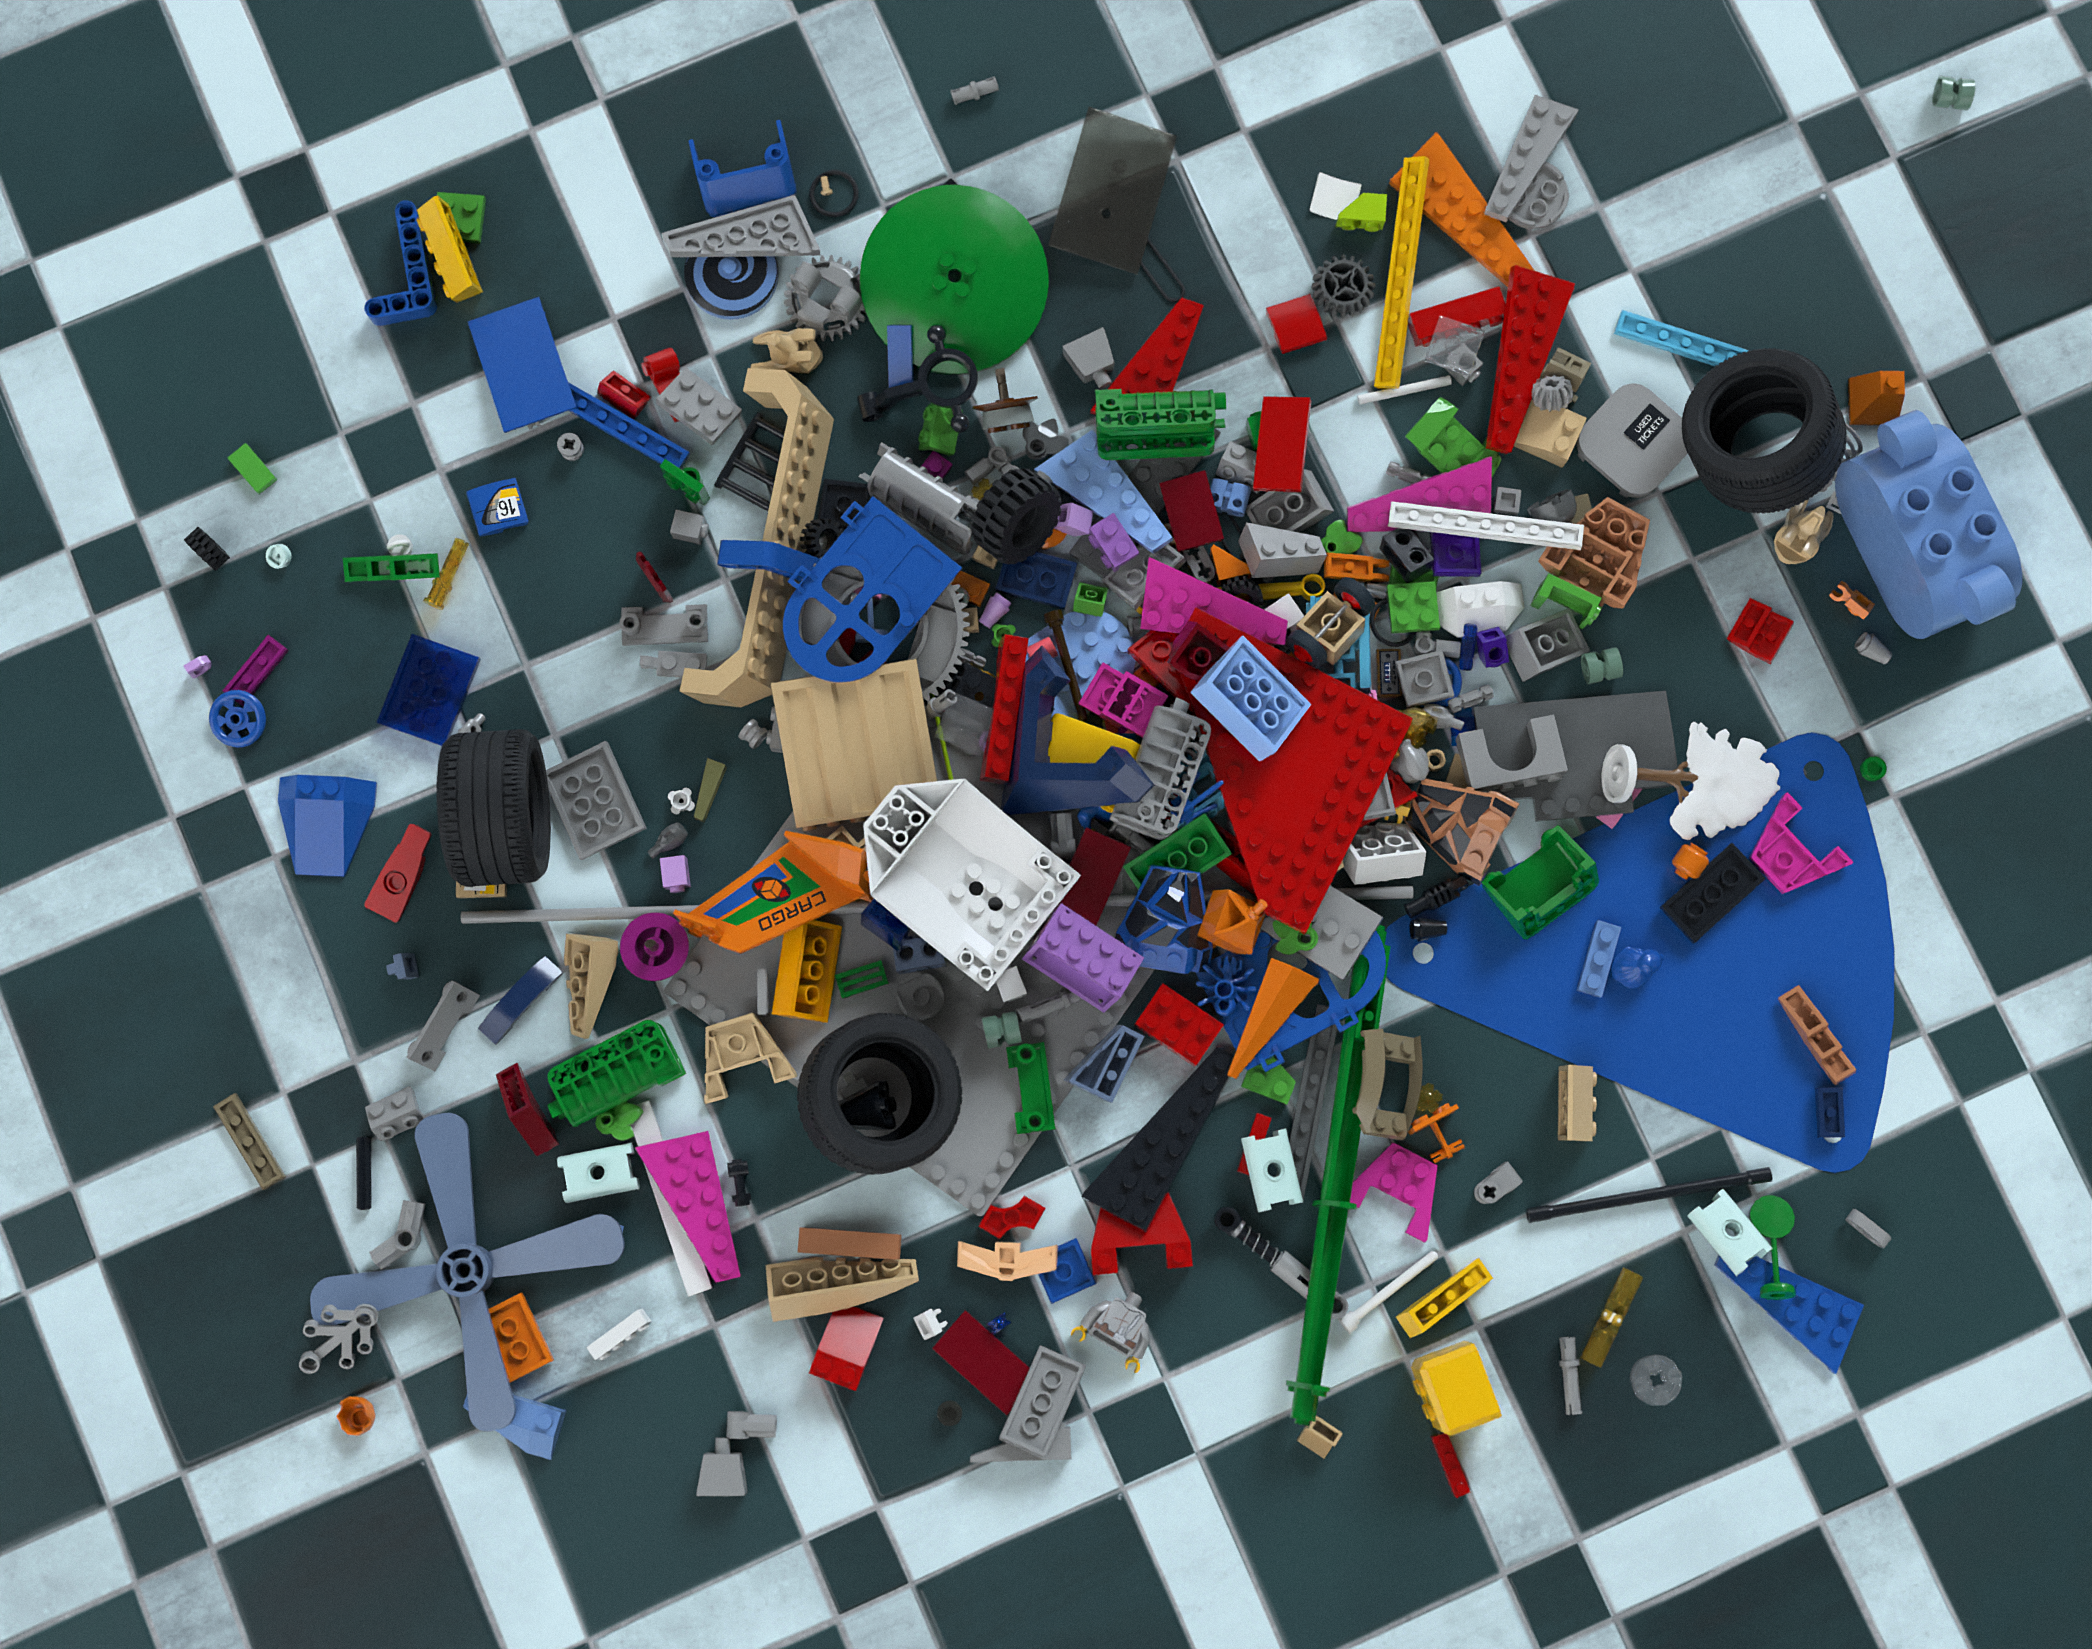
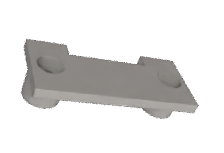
(665, 627)
(428, 1046)

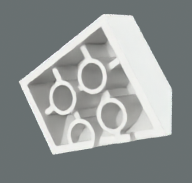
(1384, 854)

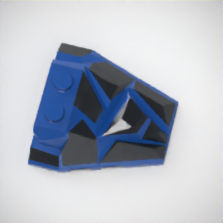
(1166, 921)

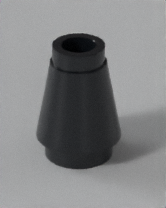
(1426, 928)

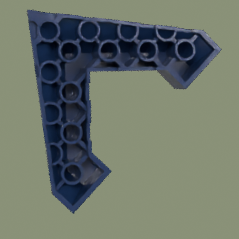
(1046, 786)

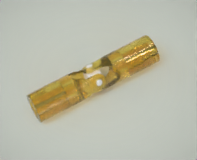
(1619, 1299)

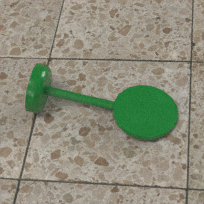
(1773, 1220)

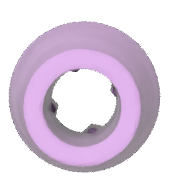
(994, 610)

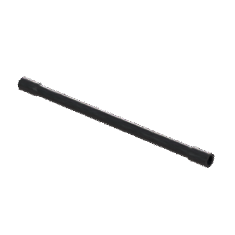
(1749, 1177)

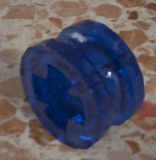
(998, 1323)

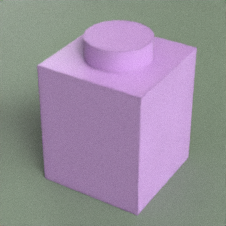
(1074, 520)
(675, 873)

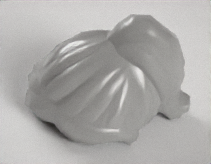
(1411, 764)

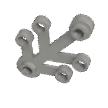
(339, 1334)

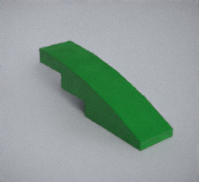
(391, 567)

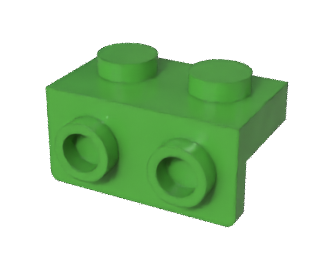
(937, 431)

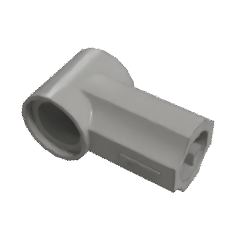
(1062, 836)
(745, 1425)

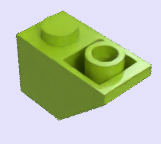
(1365, 213)

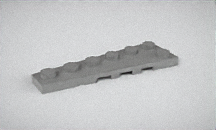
(1537, 139)

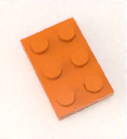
(519, 1337)

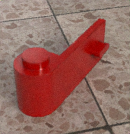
(662, 369)

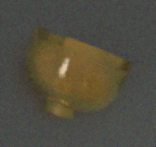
(1420, 726)

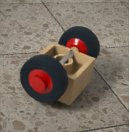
(1331, 624)

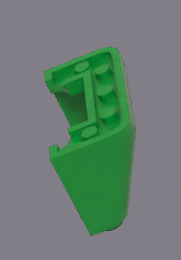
(1543, 883)

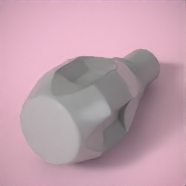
(1443, 717)

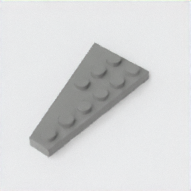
(761, 230)

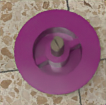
(654, 946)

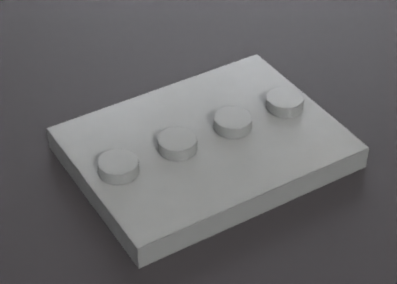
(594, 800)
(1342, 932)

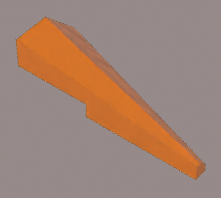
(1277, 998)

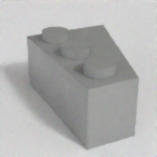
(1280, 551)

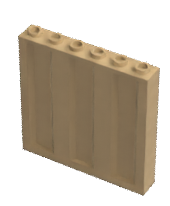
(852, 742)

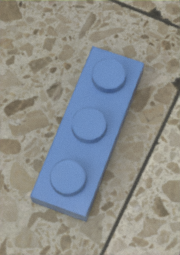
(1598, 958)

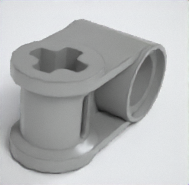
(1500, 1181)

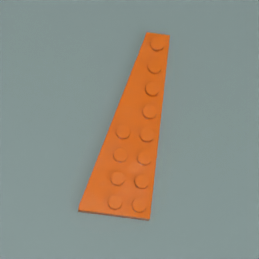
(1459, 211)

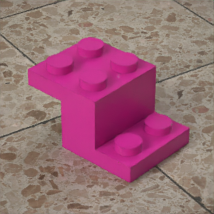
(1122, 699)

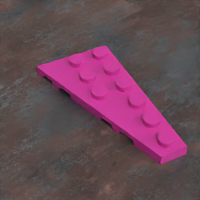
(1458, 489)
(691, 1186)

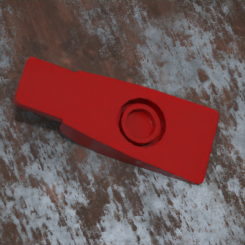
(399, 875)

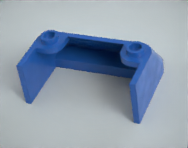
(745, 187)

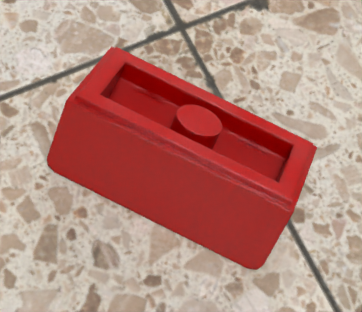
(623, 394)

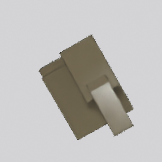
(1569, 366)

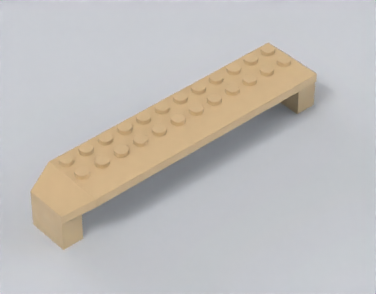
(793, 503)

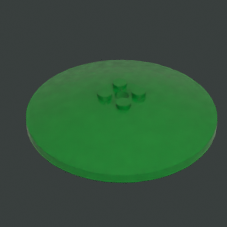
(964, 231)

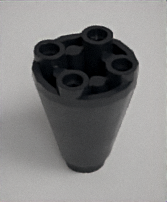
(870, 1108)

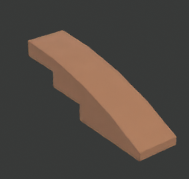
(1816, 1035)
(849, 1243)

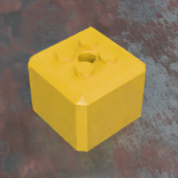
(1455, 1388)

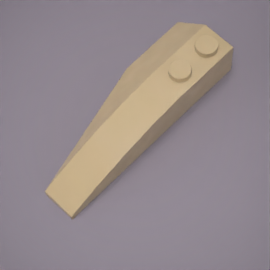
(822, 1286)

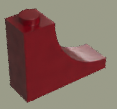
(525, 1111)

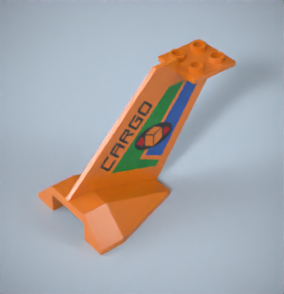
(782, 893)

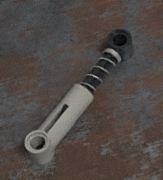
(1281, 1263)

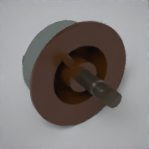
(1006, 410)

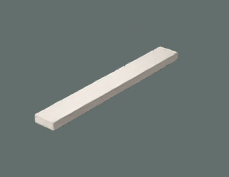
(1486, 525)
(688, 1260)

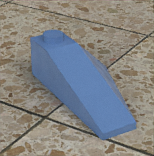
(533, 1427)

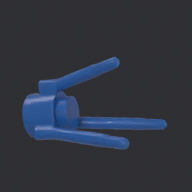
(1187, 814)

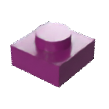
(937, 465)

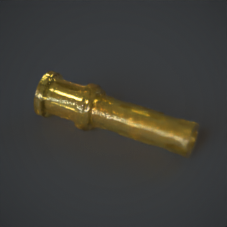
(443, 585)

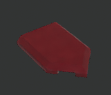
(653, 578)

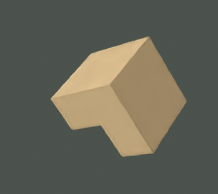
(1319, 1436)

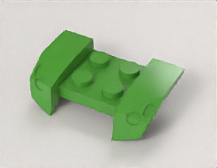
(1446, 441)

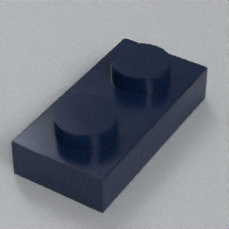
(1830, 1112)

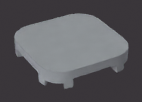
(1620, 459)

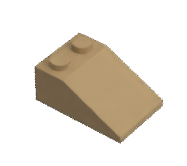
(1549, 433)

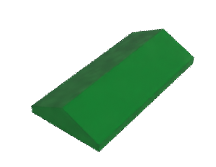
(1190, 848)

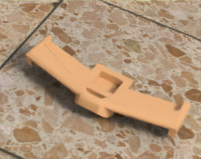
(1007, 1260)

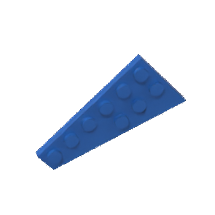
(1814, 1317)

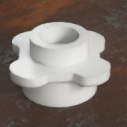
(684, 794)

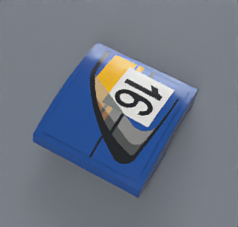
(497, 507)

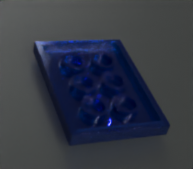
(428, 690)

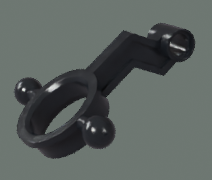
(872, 405)

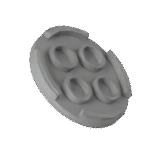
(1543, 200)

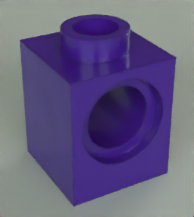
(1490, 639)

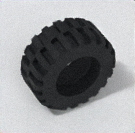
(1016, 516)

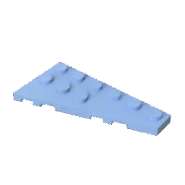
(1105, 490)

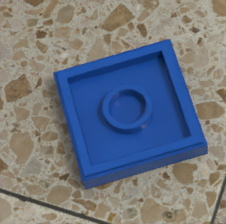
(1070, 1275)

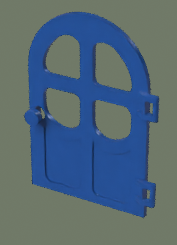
(893, 563)
(1295, 1028)

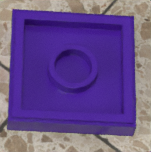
(1455, 555)

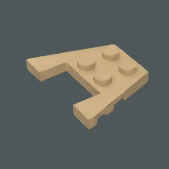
(736, 1045)

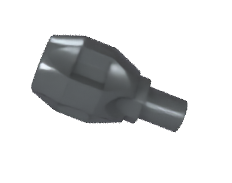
(669, 839)

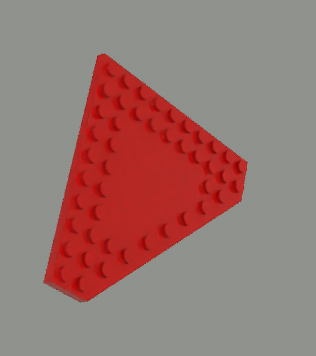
(1310, 796)

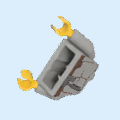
(1118, 1326)

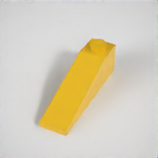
(1444, 1298)

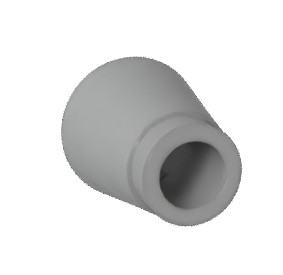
(1873, 648)

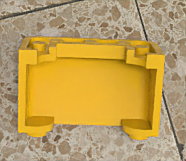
(1084, 743)

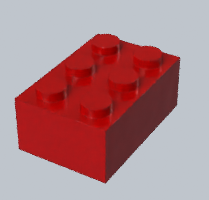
(1178, 1025)

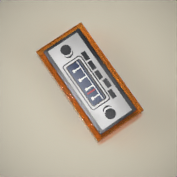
(1386, 673)

